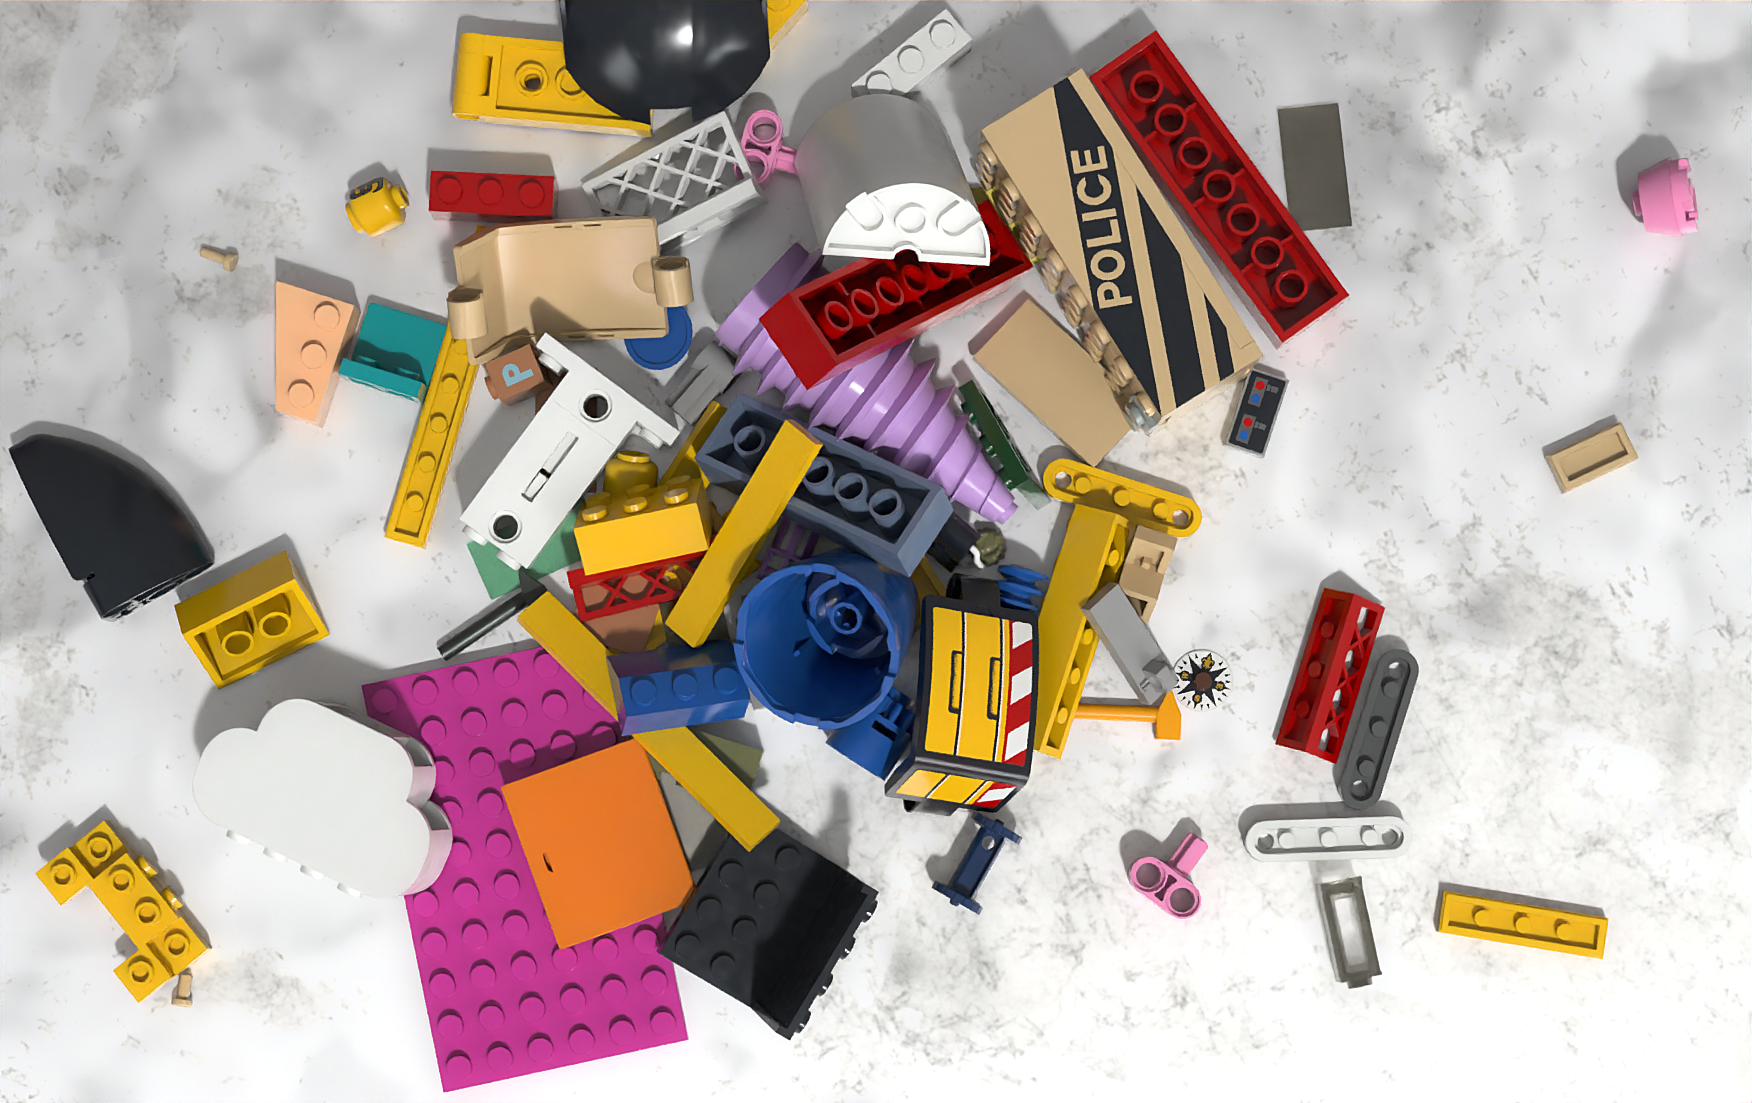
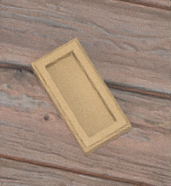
(1591, 457)

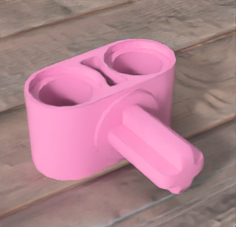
(768, 153)
(1172, 876)

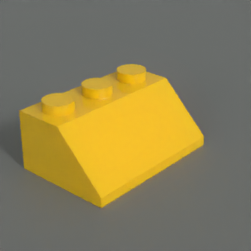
(251, 620)

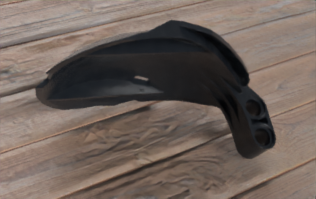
(665, 53)

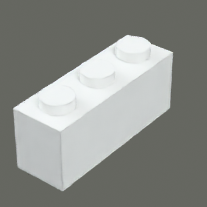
(917, 60)

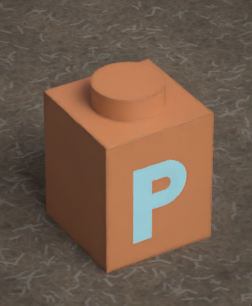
(517, 376)

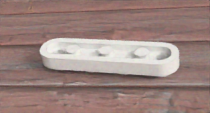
(1328, 839)

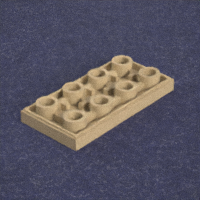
(1056, 383)

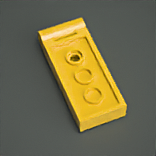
(494, 89)

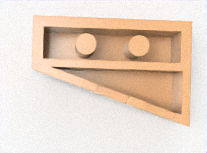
(310, 347)

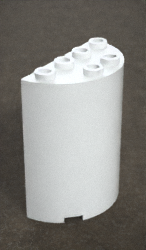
(887, 182)

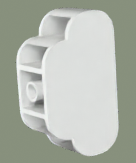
(330, 796)

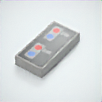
(1256, 413)

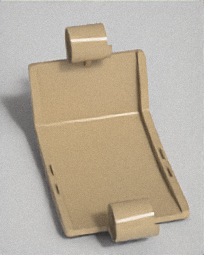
(565, 280)

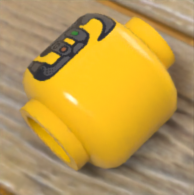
(377, 207)

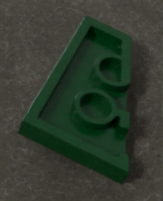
(996, 444)

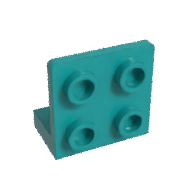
(395, 353)

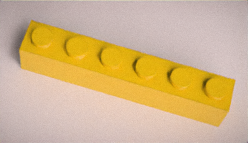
(1088, 560)

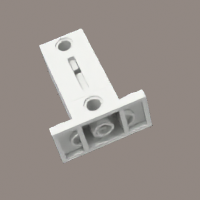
(558, 458)

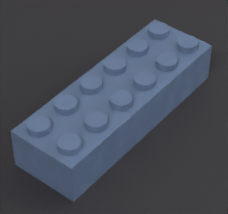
(844, 493)

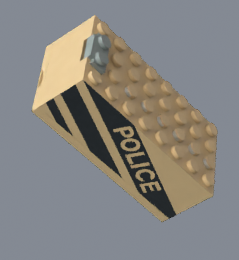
(1114, 254)

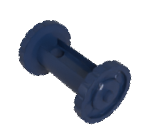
(976, 863)

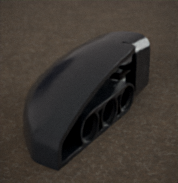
(110, 523)

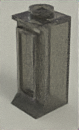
(1348, 931)

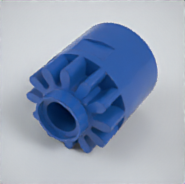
(879, 737)

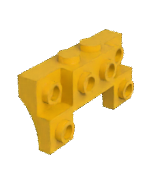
(135, 900)

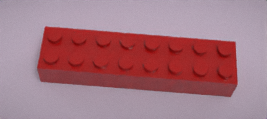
(1218, 191)
(884, 303)

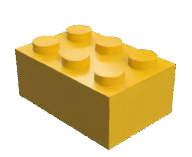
(643, 525)

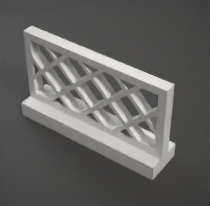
(697, 219)

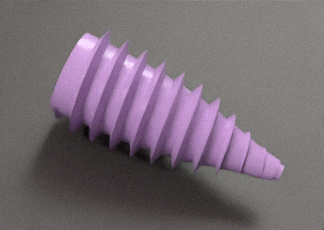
(877, 405)

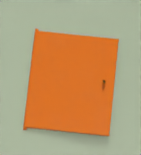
(603, 839)

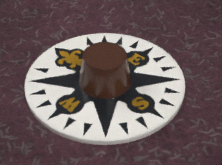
(1203, 681)

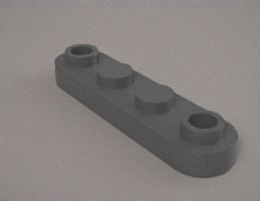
(1378, 729)

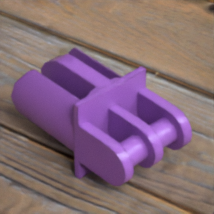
(788, 554)

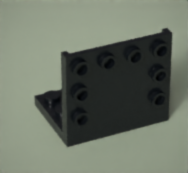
(770, 926)

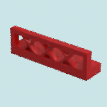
(579, 580)
(1324, 672)

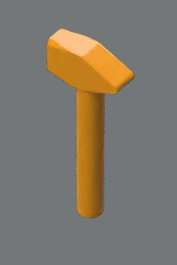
(1166, 716)

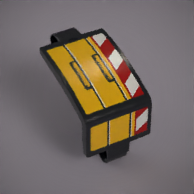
(971, 703)

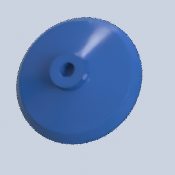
(664, 351)

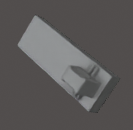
(1129, 643)

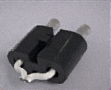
(955, 543)

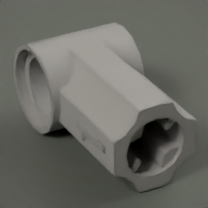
(708, 378)

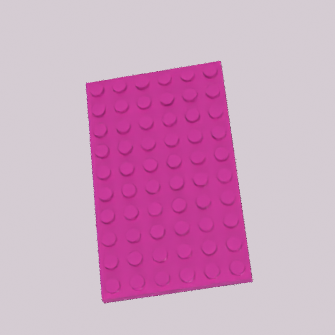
(483, 945)

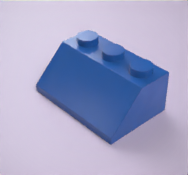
(677, 687)

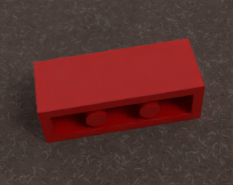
(492, 197)

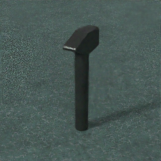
(530, 592)

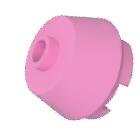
(1667, 198)

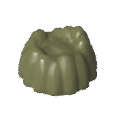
(990, 546)

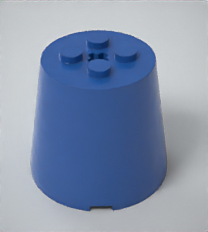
(810, 652)

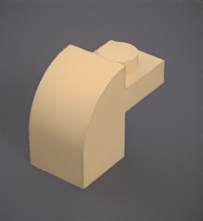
(1145, 569)

